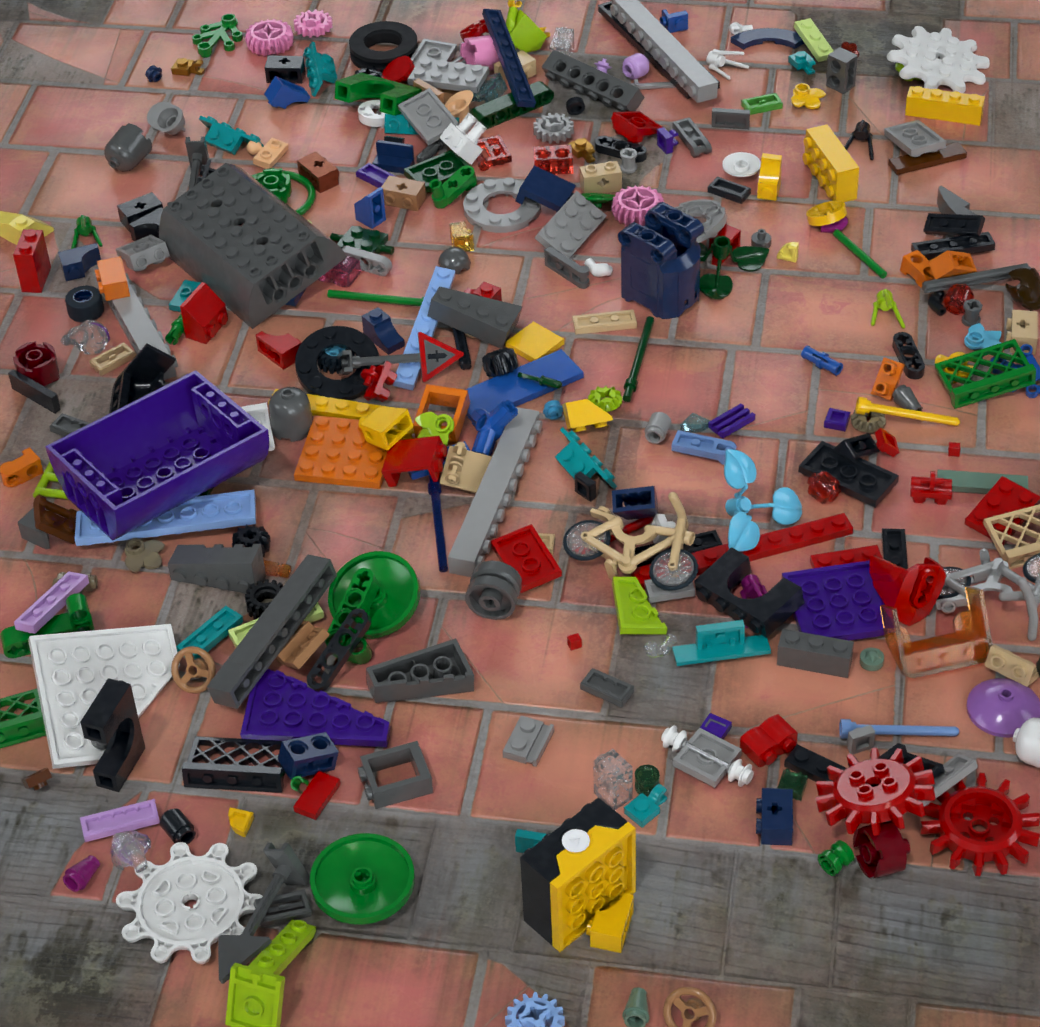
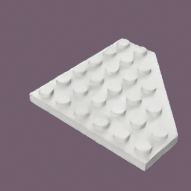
(76, 666)

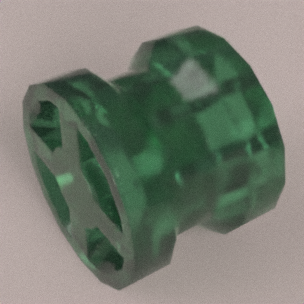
(646, 779)

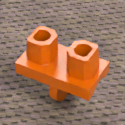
(887, 378)

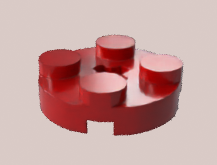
(474, 30)

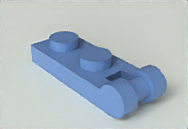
(702, 446)

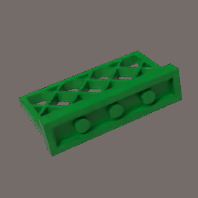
(992, 384)
(22, 726)

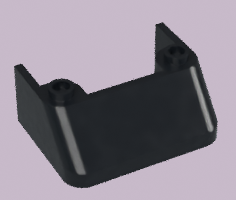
(140, 377)

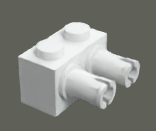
(462, 140)

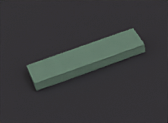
(976, 481)

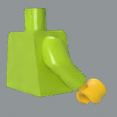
(523, 30)

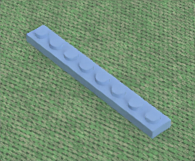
(408, 372)

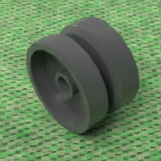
(493, 590)

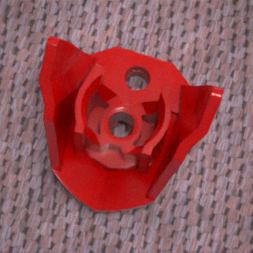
(908, 590)

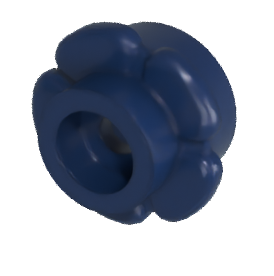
(153, 73)

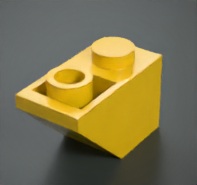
(584, 413)

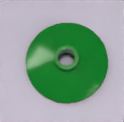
(598, 198)

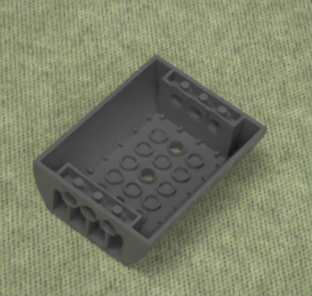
(229, 258)

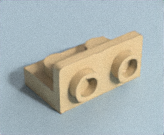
(1011, 665)

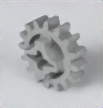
(553, 128)

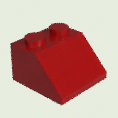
(203, 314)

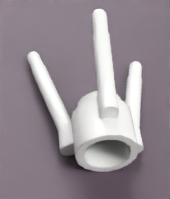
(716, 59)

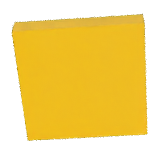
(534, 342)

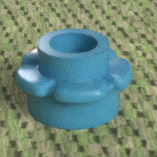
(553, 410)

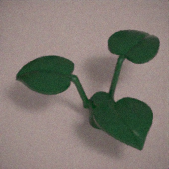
(747, 257)

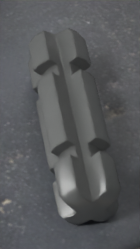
(429, 151)

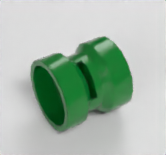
(838, 856)

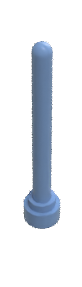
(846, 726)

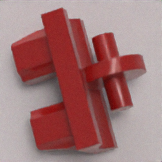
(375, 379)
(931, 487)

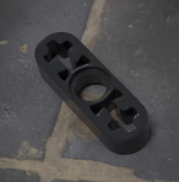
(610, 146)
(910, 348)

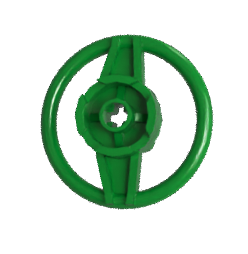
(279, 183)

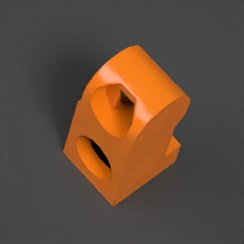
(918, 269)
(21, 469)

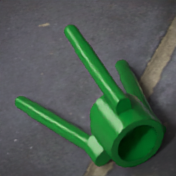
(85, 227)

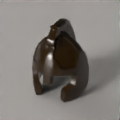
(1028, 289)

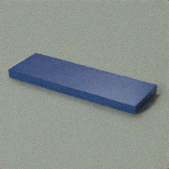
(521, 390)

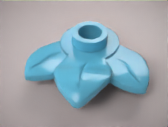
(980, 338)

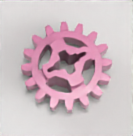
(313, 23)

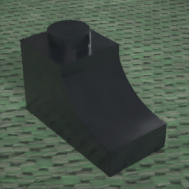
(146, 225)

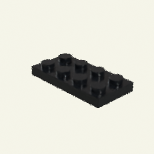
(856, 477)

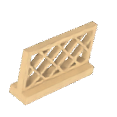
(1019, 555)

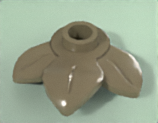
(143, 554)

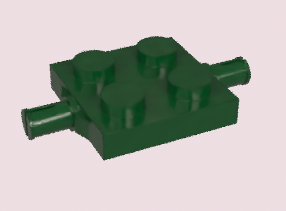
(364, 239)

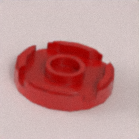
(399, 69)

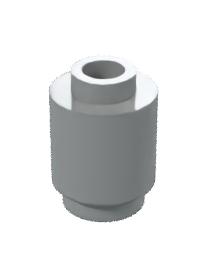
(657, 427)

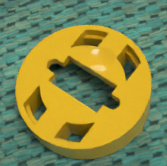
(834, 209)

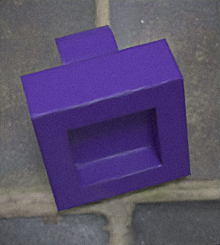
(666, 140)

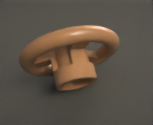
(202, 669)
(692, 1003)

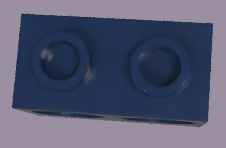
(308, 755)

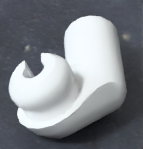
(736, 28)
(598, 269)

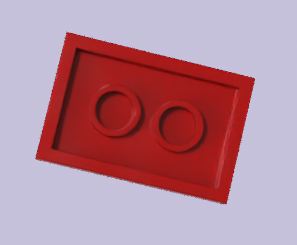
(1001, 499)
(528, 556)

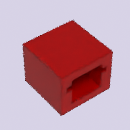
(954, 449)
(574, 641)

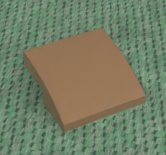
(302, 645)

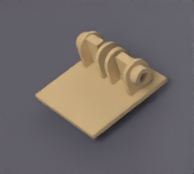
(464, 468)

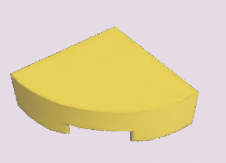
(789, 252)

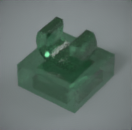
(793, 781)

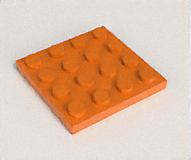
(340, 455)

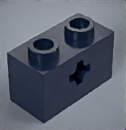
(776, 816)

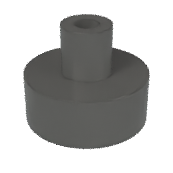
(761, 239)

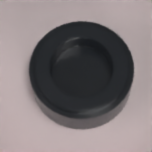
(575, 106)

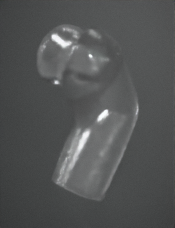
(663, 649)

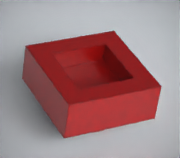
(886, 442)

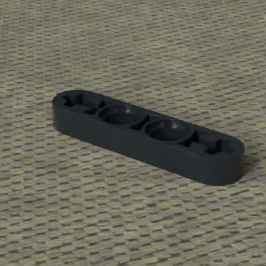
(342, 652)

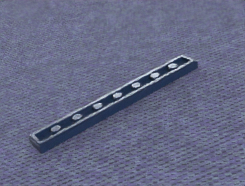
(509, 58)

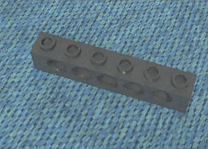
(592, 82)

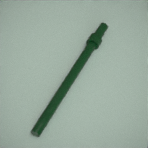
(631, 382)

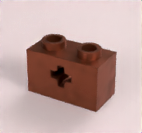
(318, 171)

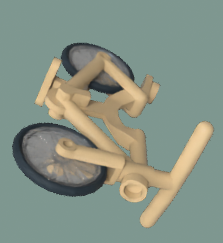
(669, 570)

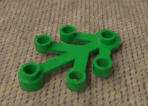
(227, 22)

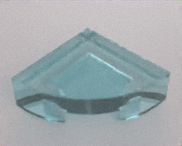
(694, 424)

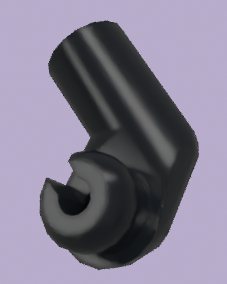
(935, 302)

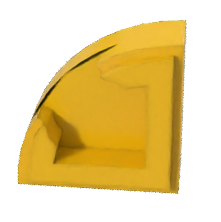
(240, 821)

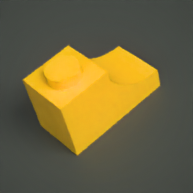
(769, 177)
(611, 926)

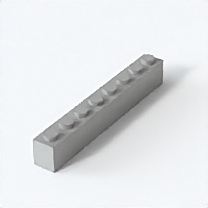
(137, 325)

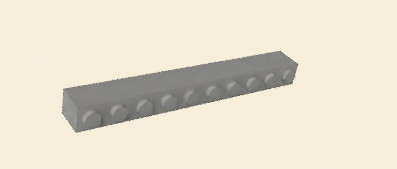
(665, 49)
(494, 493)

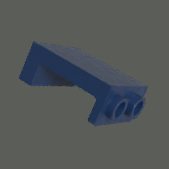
(545, 189)

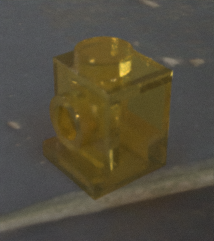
(461, 236)

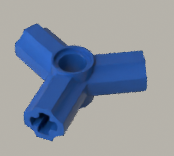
(491, 425)

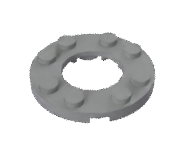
(708, 209)
(499, 223)

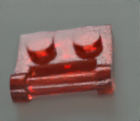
(496, 150)

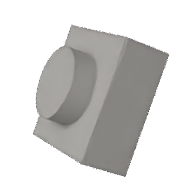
(861, 739)

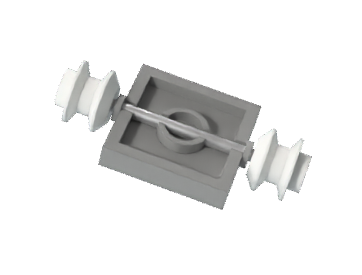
(707, 757)

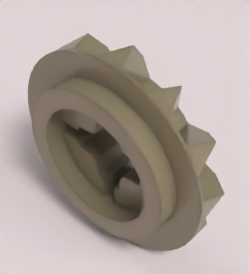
(875, 423)

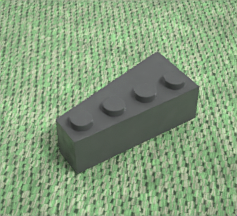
(475, 315)
(218, 566)
(421, 674)

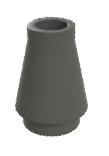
(906, 399)

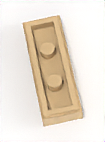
(604, 322)

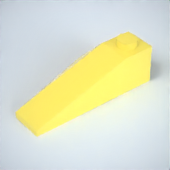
(13, 224)

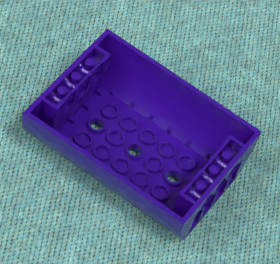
(152, 439)

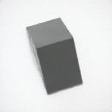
(30, 533)

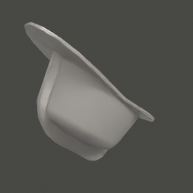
(166, 118)

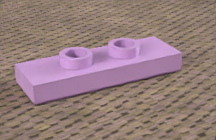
(119, 820)

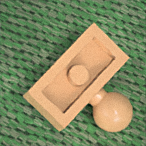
(269, 154)

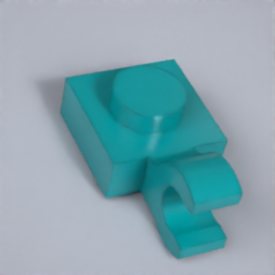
(803, 61)
(646, 808)

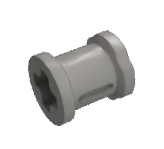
(628, 160)

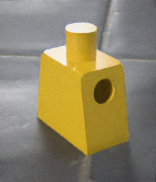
(386, 426)

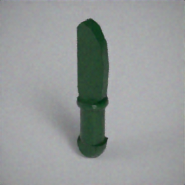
(542, 380)

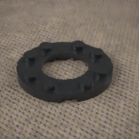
(309, 351)

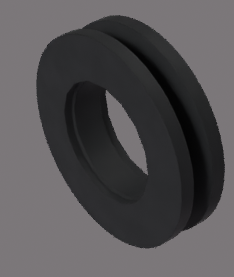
(379, 33)

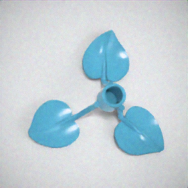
(743, 532)

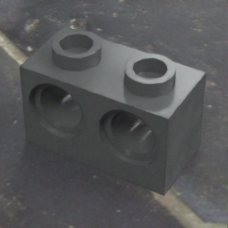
(841, 70)

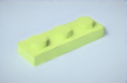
(813, 39)

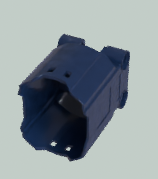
(662, 261)

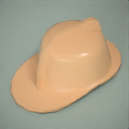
(459, 104)

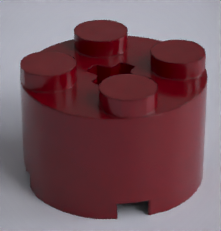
(37, 362)
(881, 853)

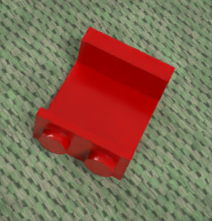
(414, 456)

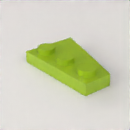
(633, 609)

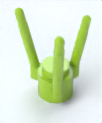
(885, 303)

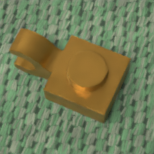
(186, 67)
(583, 148)

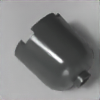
(127, 148)
(290, 414)

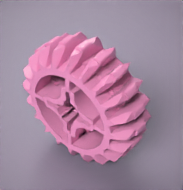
(269, 37)
(633, 203)

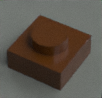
(37, 780)

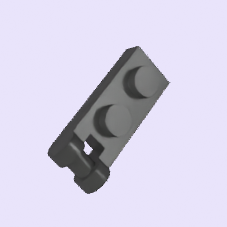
(692, 137)
(567, 268)

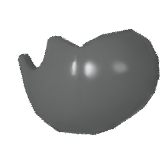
(454, 259)

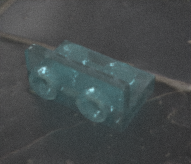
(492, 88)

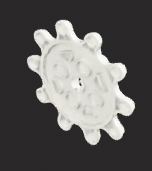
(921, 61)
(184, 878)

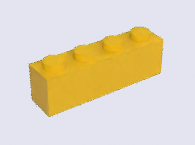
(944, 105)

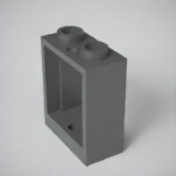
(401, 790)

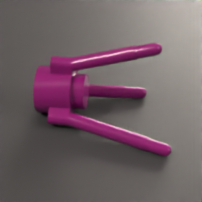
(752, 587)

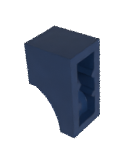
(78, 260)
(380, 330)

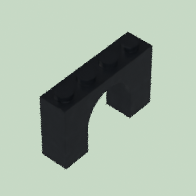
(760, 614)
(116, 721)

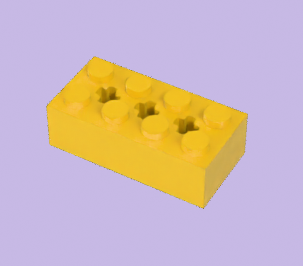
(831, 164)

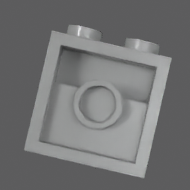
(143, 252)

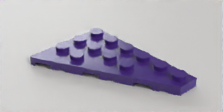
(288, 709)

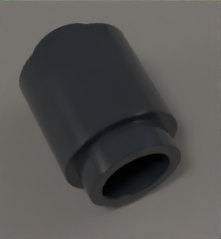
(177, 826)

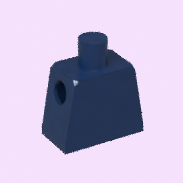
(638, 502)

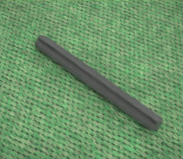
(971, 278)

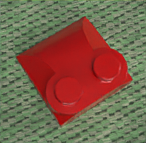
(634, 125)

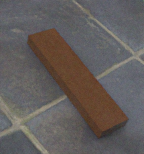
(906, 163)

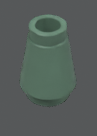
(636, 1010)

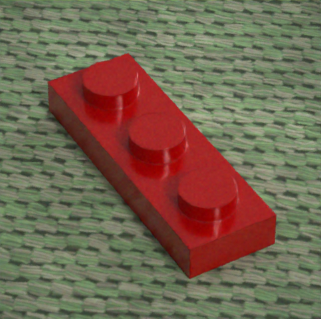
(844, 556)

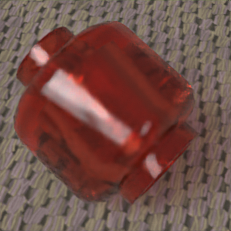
(956, 297)
(823, 487)

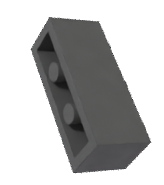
(815, 653)

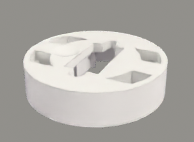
(368, 117)

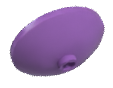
(1001, 706)

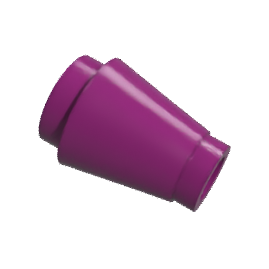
(80, 874)

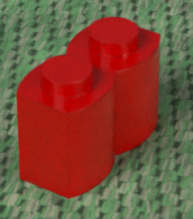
(768, 740)

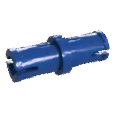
(822, 360)

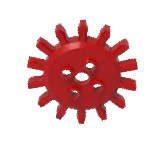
(859, 802)
(982, 807)

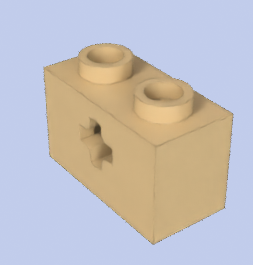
(601, 178)
(1023, 328)

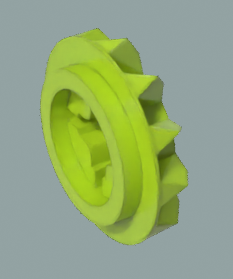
(606, 404)

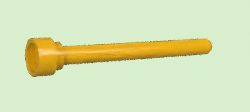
(864, 406)

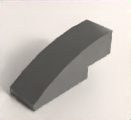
(951, 203)

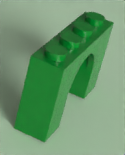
(369, 86)

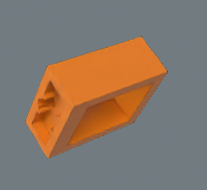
(445, 397)

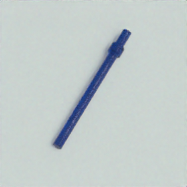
(434, 490)

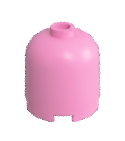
(479, 51)

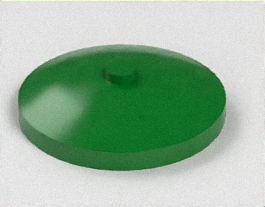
(396, 595)
(362, 878)

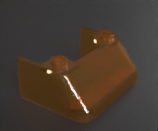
(942, 653)

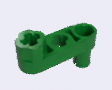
(444, 194)

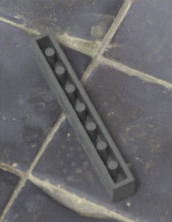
(271, 631)

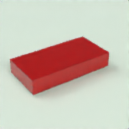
(317, 795)

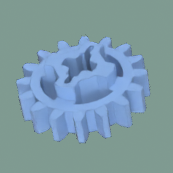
(535, 1013)

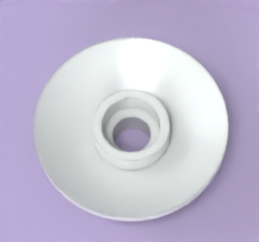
(741, 164)

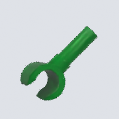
(296, 781)

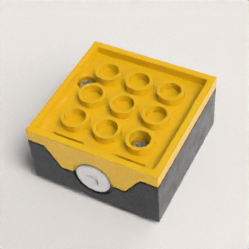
(578, 871)

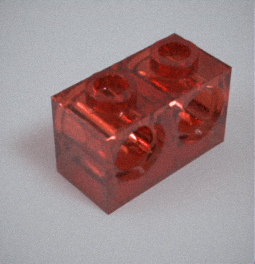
(554, 159)

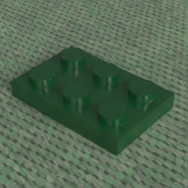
(437, 167)

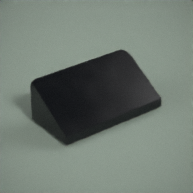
(857, 447)

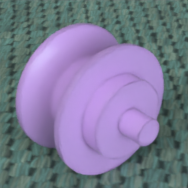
(603, 66)

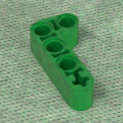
(364, 588)
(77, 619)

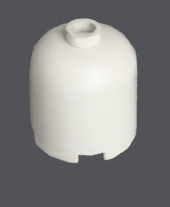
(1028, 742)

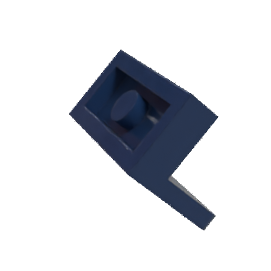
(393, 156)

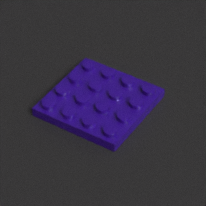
(838, 601)

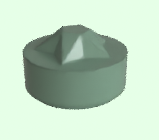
(871, 659)

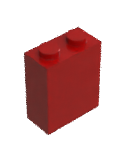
(32, 261)

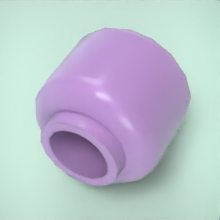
(635, 66)

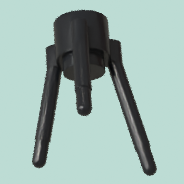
(862, 132)

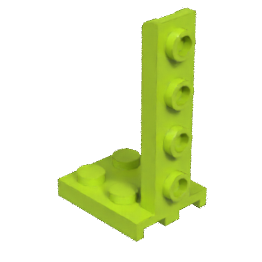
(258, 989)

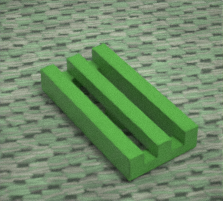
(762, 103)

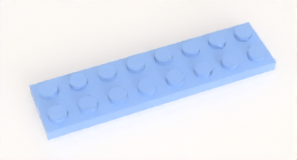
(197, 514)

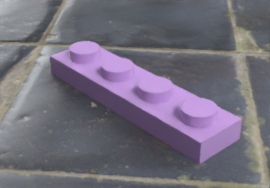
(51, 602)

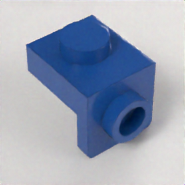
(675, 21)

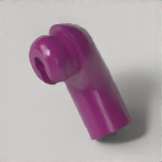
(830, 228)

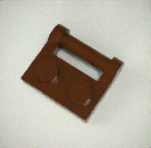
(54, 524)

